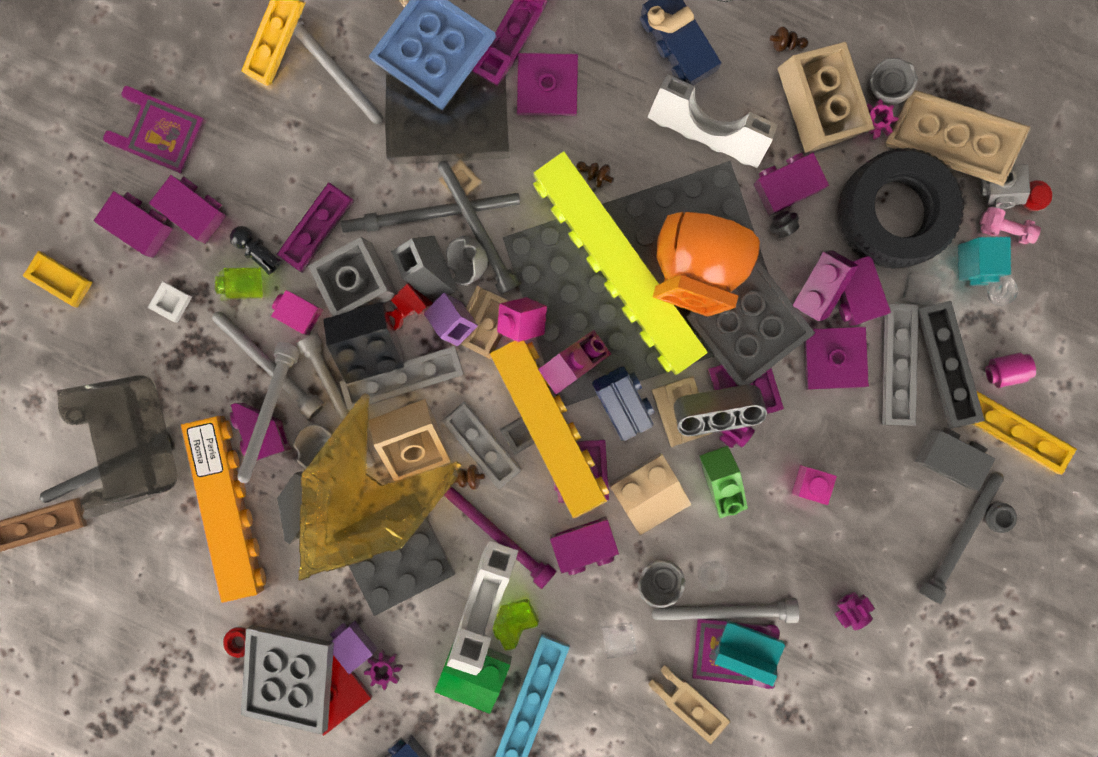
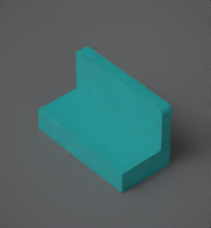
(749, 653)

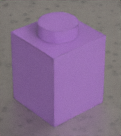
(450, 319)
(351, 646)

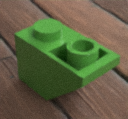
(724, 481)

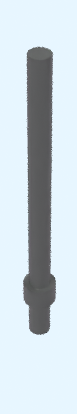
(373, 222)

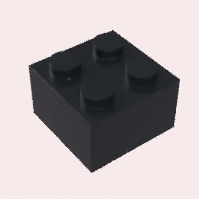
(363, 343)

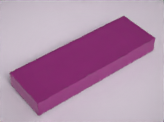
(315, 227)

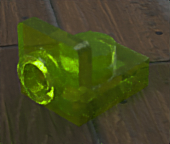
(239, 283)

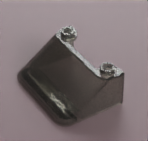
(126, 440)

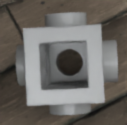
(1014, 192)

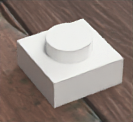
(170, 302)

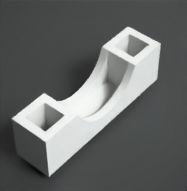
(742, 139)
(481, 608)

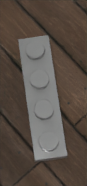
(900, 365)
(413, 376)

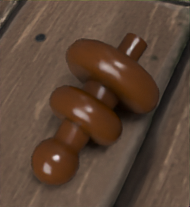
(787, 40)
(602, 175)
(470, 477)

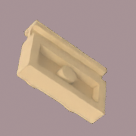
(485, 311)
(665, 398)

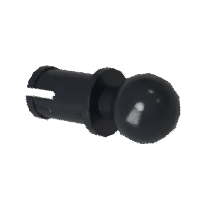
(243, 238)

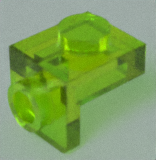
(512, 621)

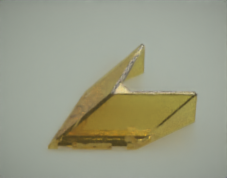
(351, 514)

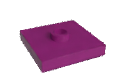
(547, 84)
(836, 358)

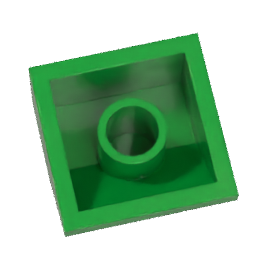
(476, 690)

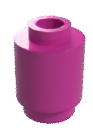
(1010, 369)

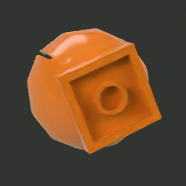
(704, 261)

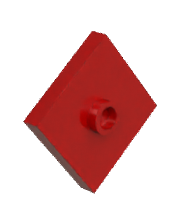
(346, 695)

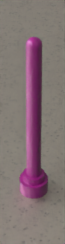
(539, 571)

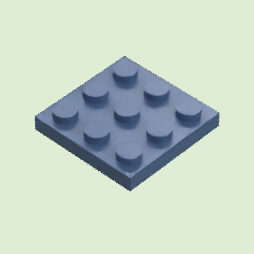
(432, 48)

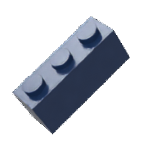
(686, 48)

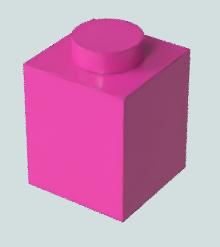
(296, 312)
(521, 319)
(814, 485)

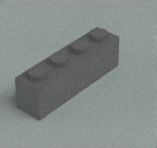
(950, 365)

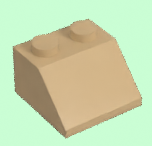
(409, 440)
(650, 493)

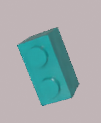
(984, 260)

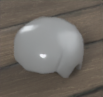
(893, 80)
(466, 259)
(309, 442)
(661, 583)

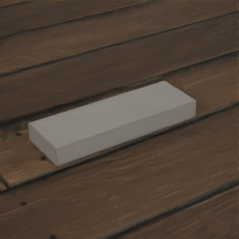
(481, 445)

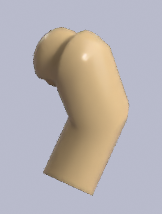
(667, 22)

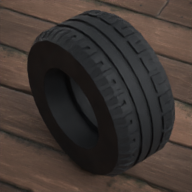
(932, 183)

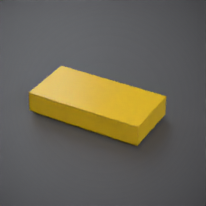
(57, 279)

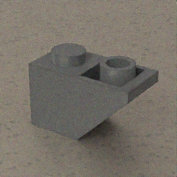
(424, 267)
(289, 508)

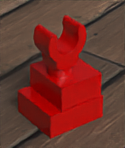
(408, 303)

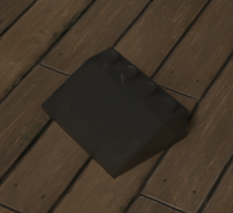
(467, 128)

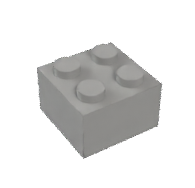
(352, 277)

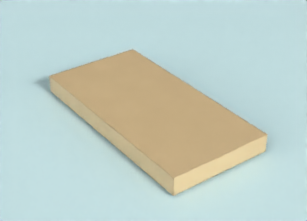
(959, 136)

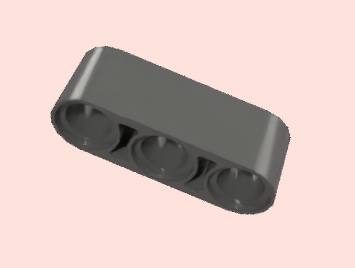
(719, 410)

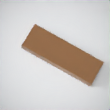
(41, 524)

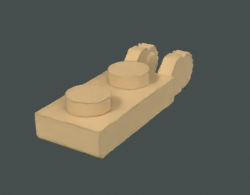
(691, 706)

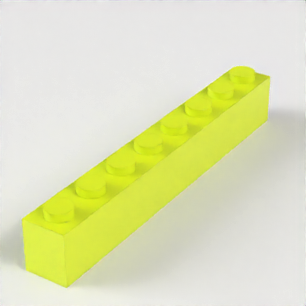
(618, 262)

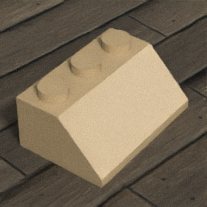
(825, 97)

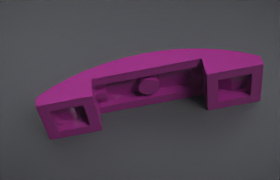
(510, 39)

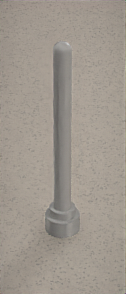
(337, 73)
(312, 349)
(285, 355)
(308, 404)
(785, 610)

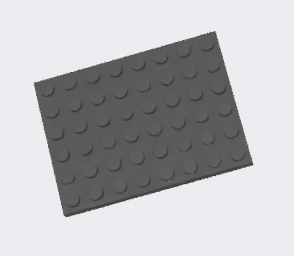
(575, 295)

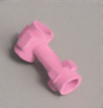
(993, 221)

